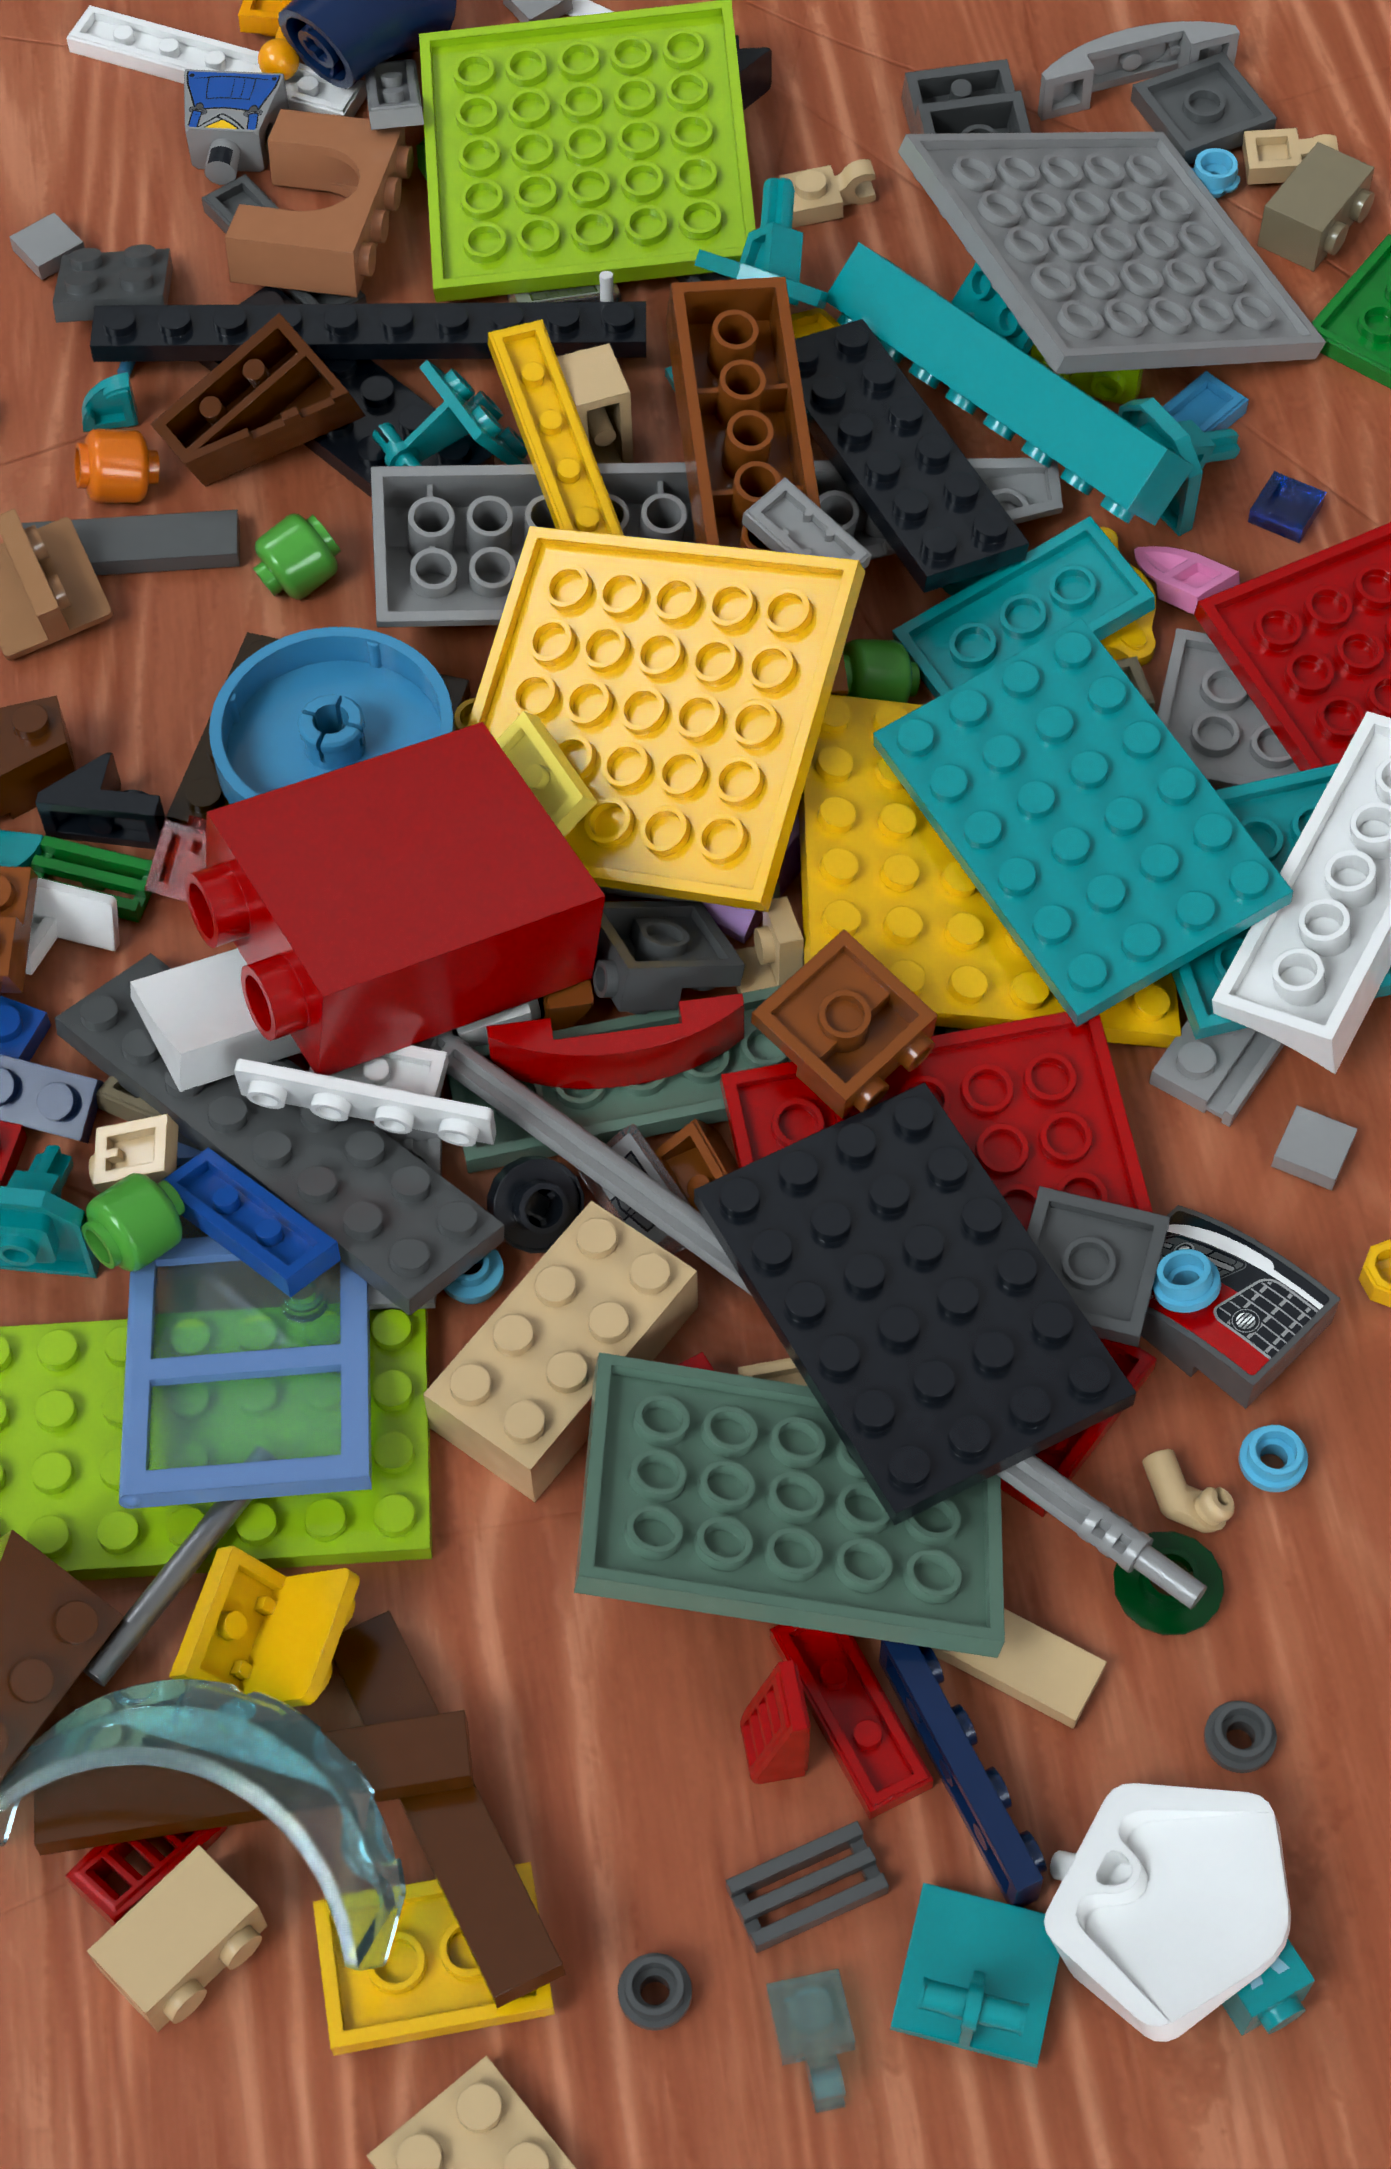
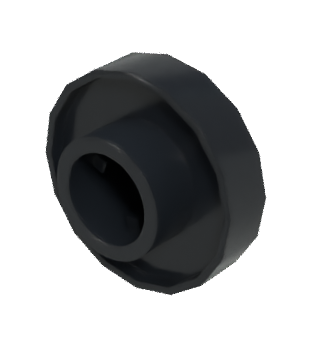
(535, 1202)

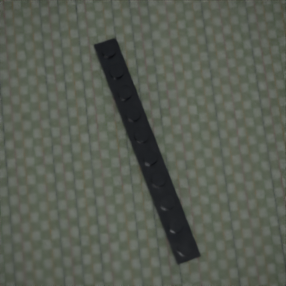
(361, 330)

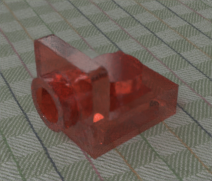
(178, 853)

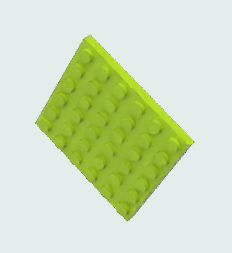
(584, 149)

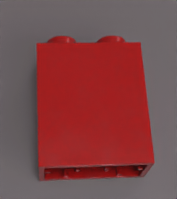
(395, 899)

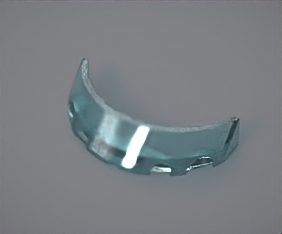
(264, 1756)

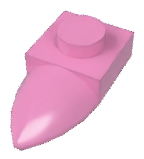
(1184, 575)

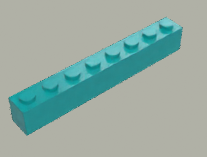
(1011, 387)

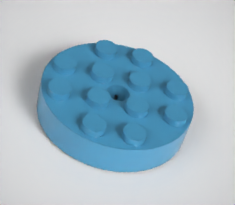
(322, 706)

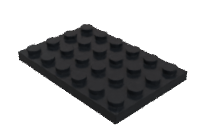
(912, 1302)

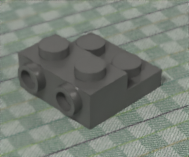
(658, 949)

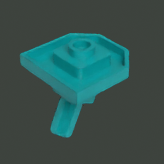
(772, 248)
(1188, 442)
(40, 1227)

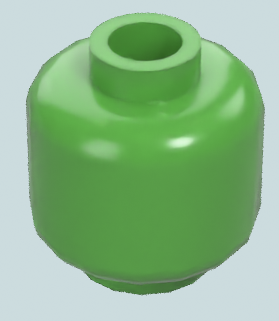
(296, 556)
(880, 670)
(133, 1222)

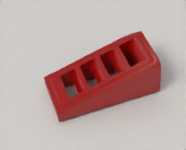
(777, 1727)
(89, 1873)

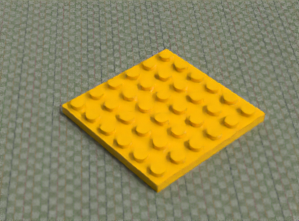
(678, 695)
(904, 897)

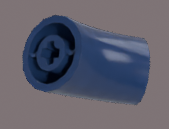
(353, 36)

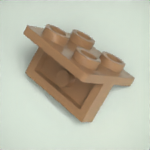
(45, 586)

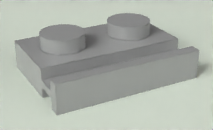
(1215, 1070)

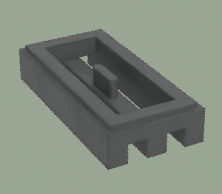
(798, 1859)

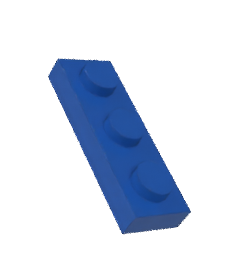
(253, 1223)

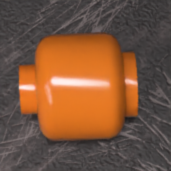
(115, 466)

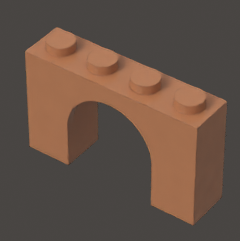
(329, 246)

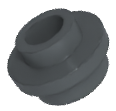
(1244, 1717)
(649, 1969)

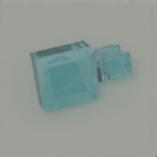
(813, 2027)

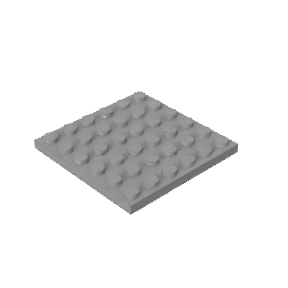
(1109, 250)

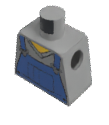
(231, 120)

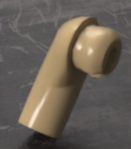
(1184, 1504)

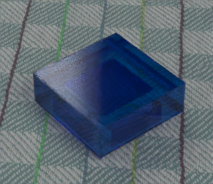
(1286, 507)

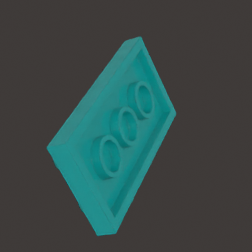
(1023, 603)

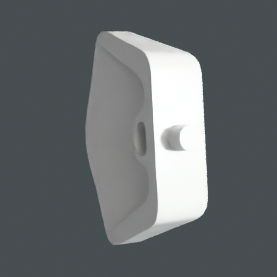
(1171, 1902)

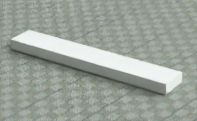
(170, 51)

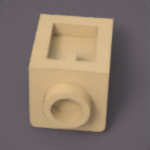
(776, 950)
(134, 1147)

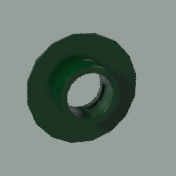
(1162, 1612)

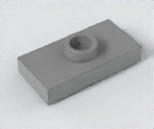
(795, 524)

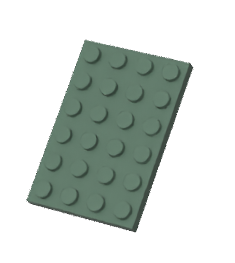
(754, 1510)

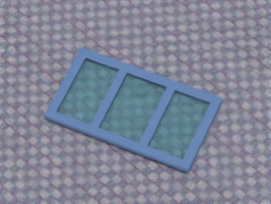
(239, 1382)

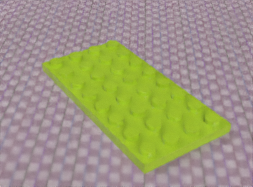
(65, 1457)

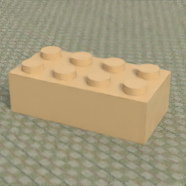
(527, 1376)

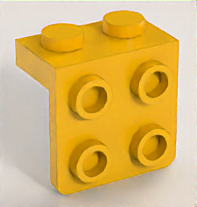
(266, 1628)

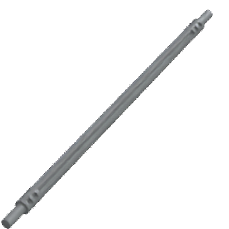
(1032, 1477)

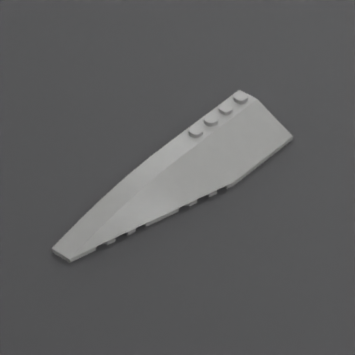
(457, 531)

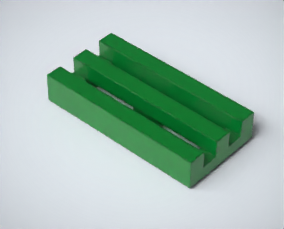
(97, 870)

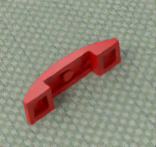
(619, 1057)

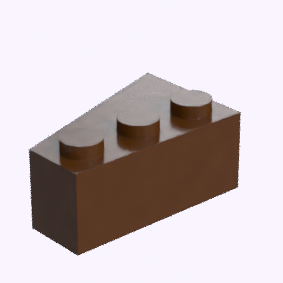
(256, 405)
(32, 753)
(46, 1639)

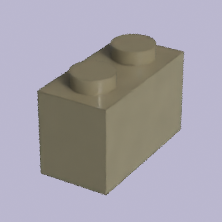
(1317, 207)

